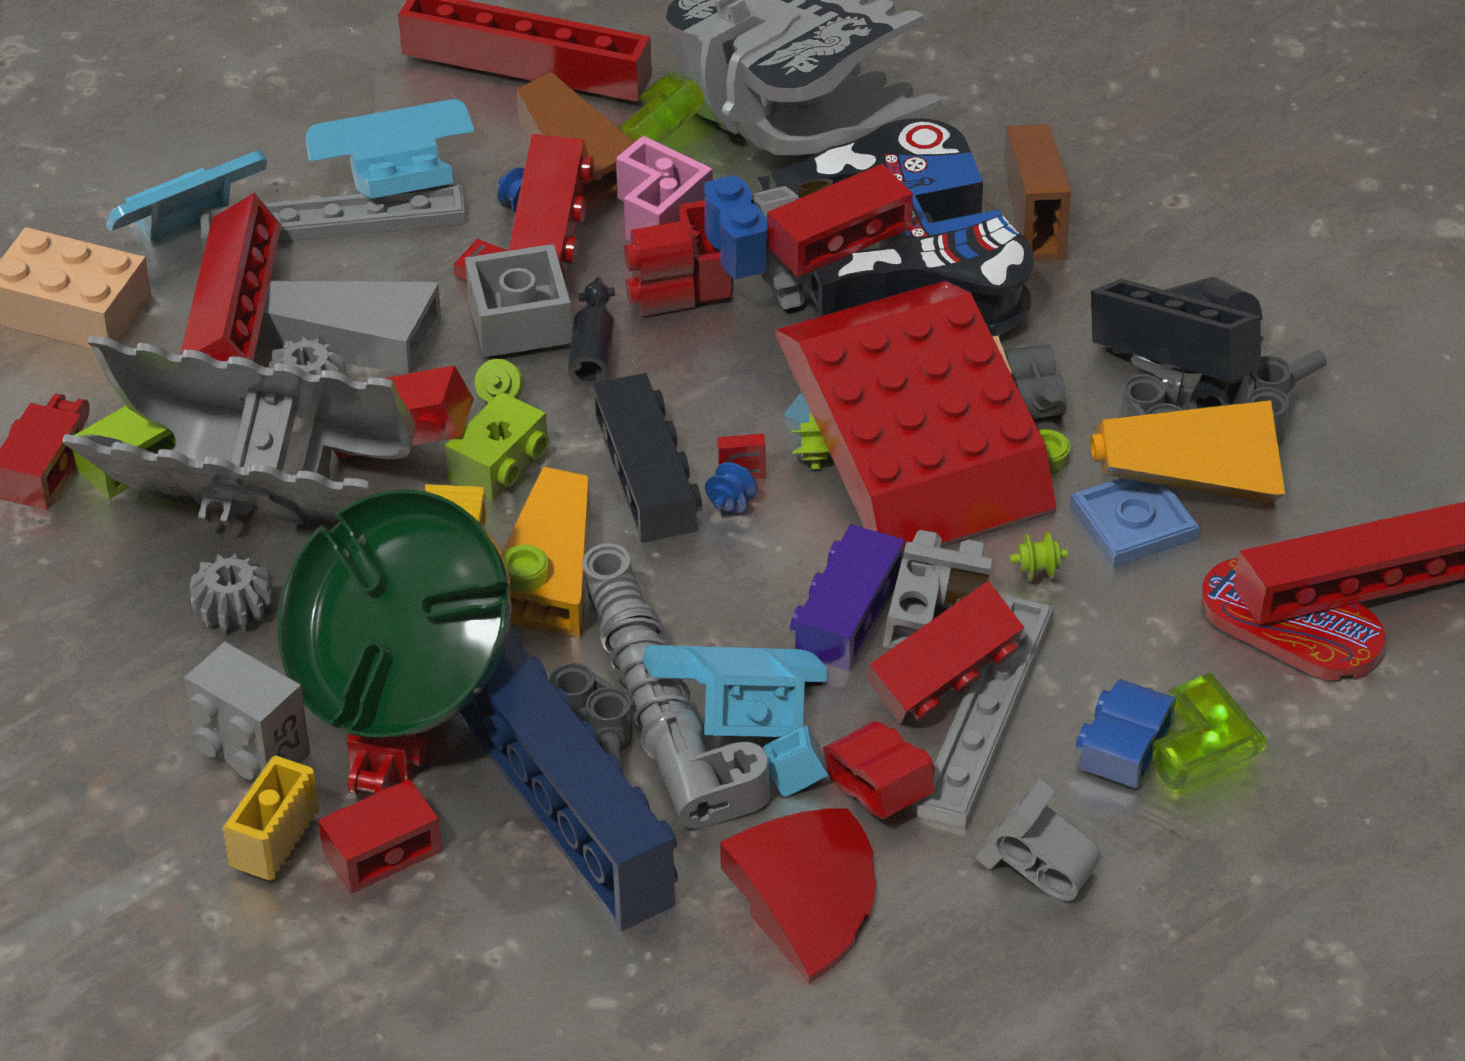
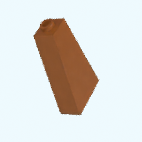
(554, 109)
(1038, 189)

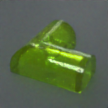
(666, 108)
(1215, 734)

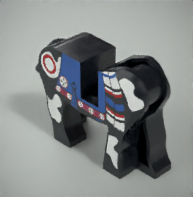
(948, 230)

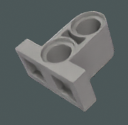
(1041, 845)

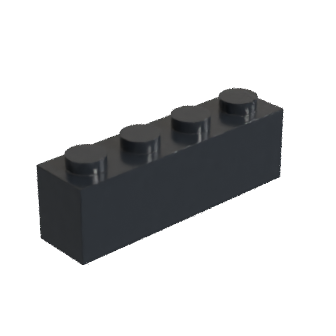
(1176, 330)
(646, 457)

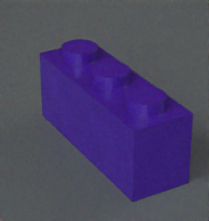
(848, 596)

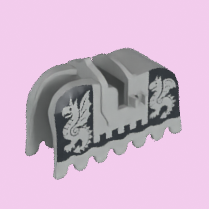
(794, 63)
(236, 430)

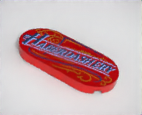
(1318, 643)

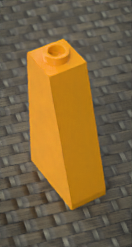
(1202, 450)
(558, 524)

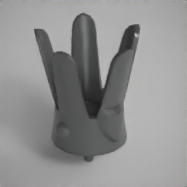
(1171, 378)

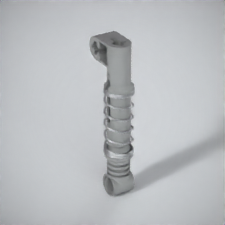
(669, 729)

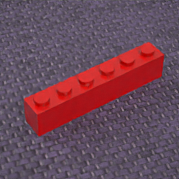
(527, 45)
(233, 281)
(1352, 564)

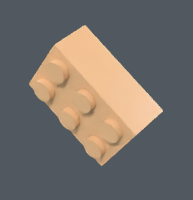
(70, 288)

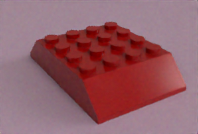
(922, 415)

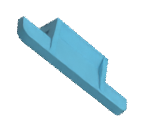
(392, 148)
(181, 199)
(745, 687)

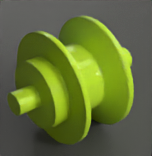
(498, 377)
(812, 443)
(1038, 556)

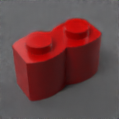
(661, 269)
(709, 277)
(880, 769)

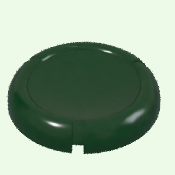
(395, 615)

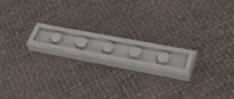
(359, 213)
(983, 722)

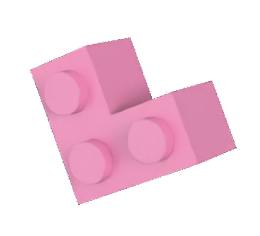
(656, 183)

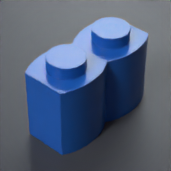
(735, 227)
(1124, 732)

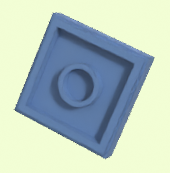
(1133, 519)

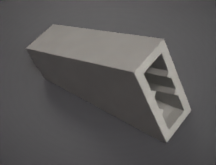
(369, 321)

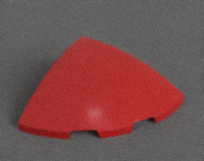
(805, 883)

